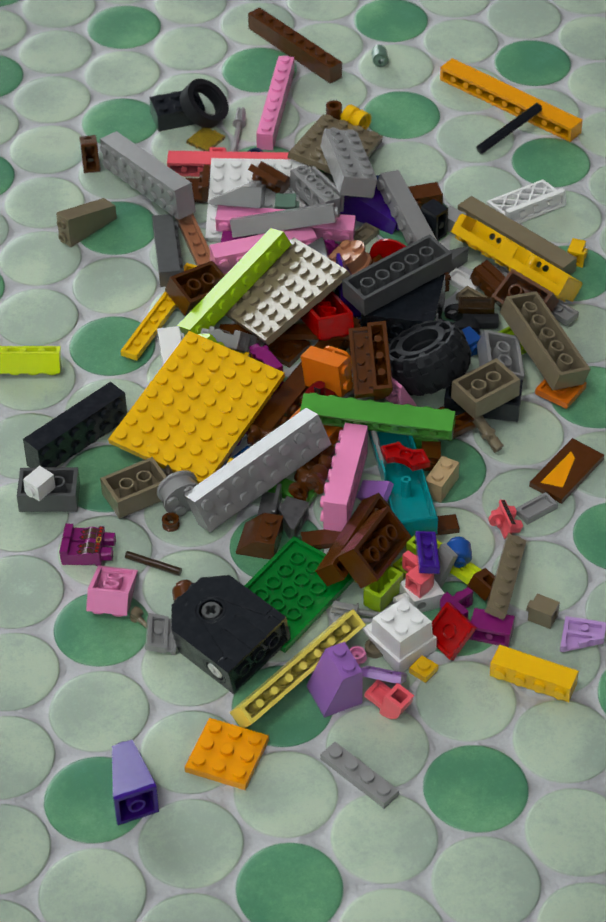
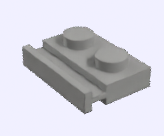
(159, 634)

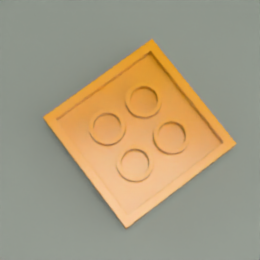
(227, 753)

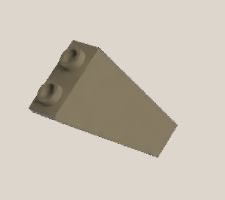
(83, 220)

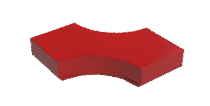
(412, 458)

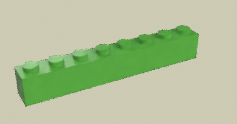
(382, 416)

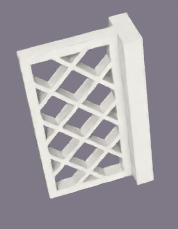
(535, 205)

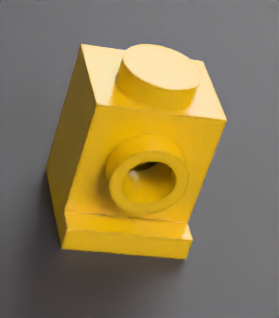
(578, 249)

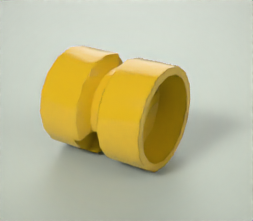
(356, 117)

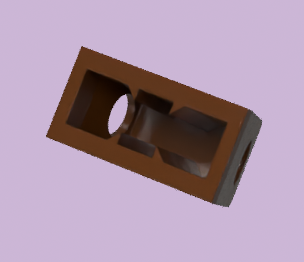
(89, 149)

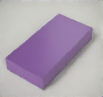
(372, 487)

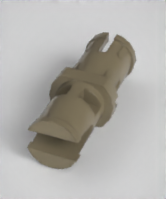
(488, 433)

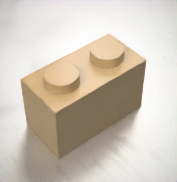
(442, 478)

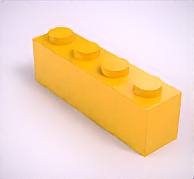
(534, 673)

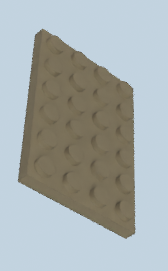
(308, 148)

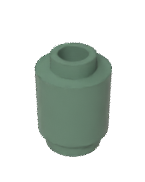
(379, 56)

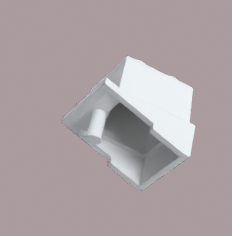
(401, 635)

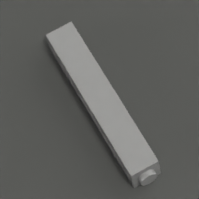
(284, 219)

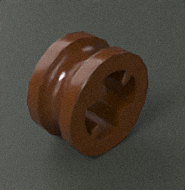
(170, 527)

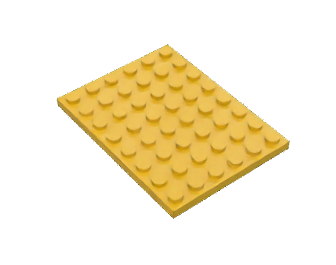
(197, 407)

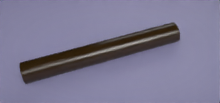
(153, 563)

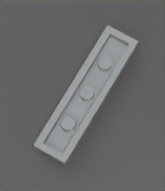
(359, 775)

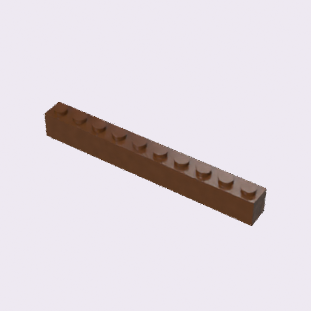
(290, 394)

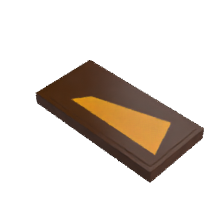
(566, 470)

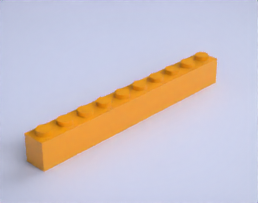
(510, 99)

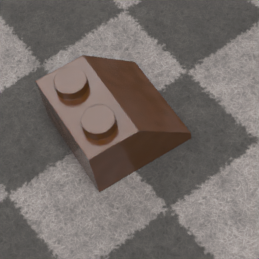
(261, 536)

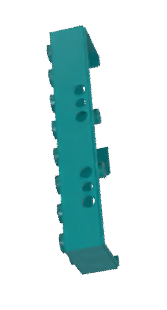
(410, 494)

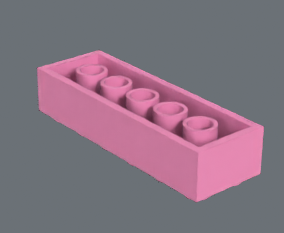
(228, 253)
(344, 476)

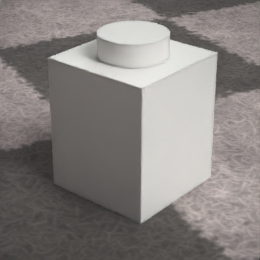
(39, 483)

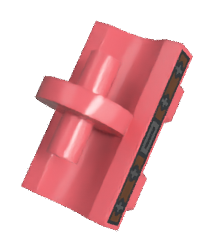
(504, 517)

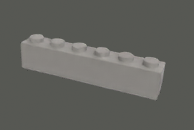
(403, 206)

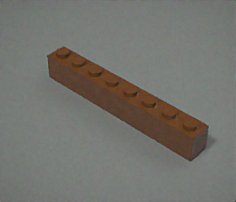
(295, 45)

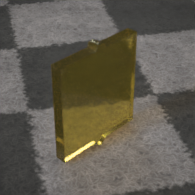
(205, 139)

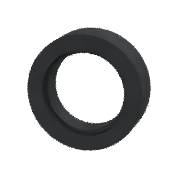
(193, 111)

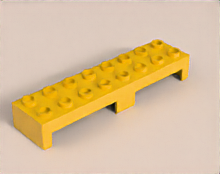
(515, 257)

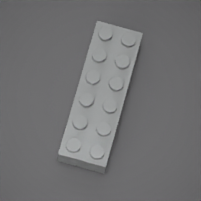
(348, 163)

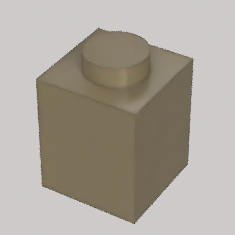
(543, 610)

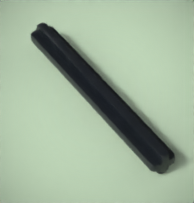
(509, 128)

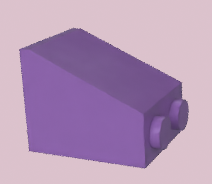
(336, 681)

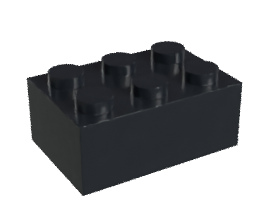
(168, 112)

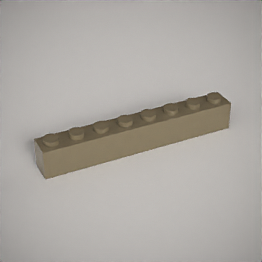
(519, 234)

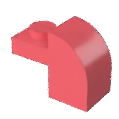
(416, 582)
(390, 701)

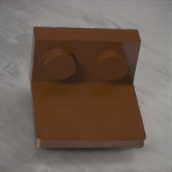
(201, 185)

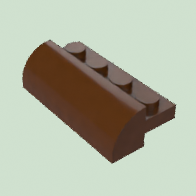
(370, 361)

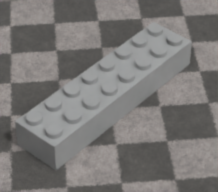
(148, 175)
(257, 469)

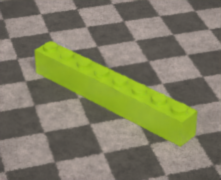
(236, 282)

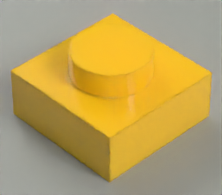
(423, 668)

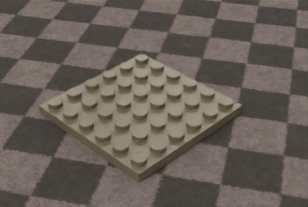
(286, 292)

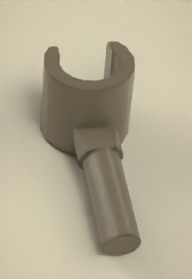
(135, 616)

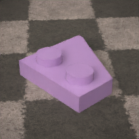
(581, 633)

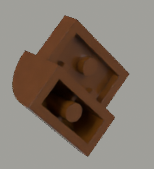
(271, 177)

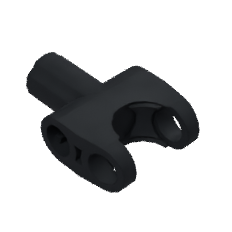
(475, 321)

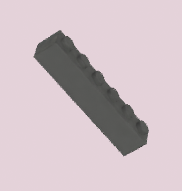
(167, 247)

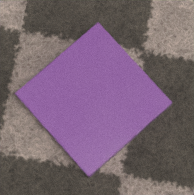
(384, 674)

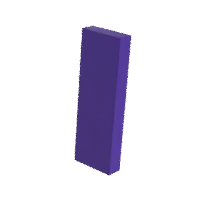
(427, 552)

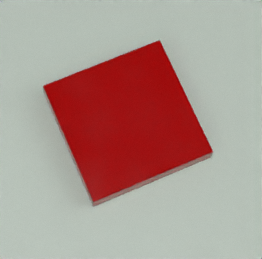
(451, 630)

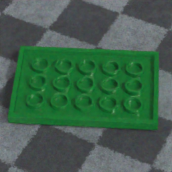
(295, 588)

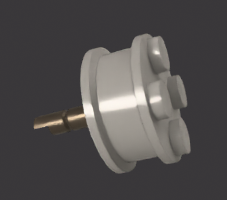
(173, 488)

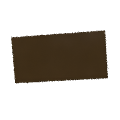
(476, 305)

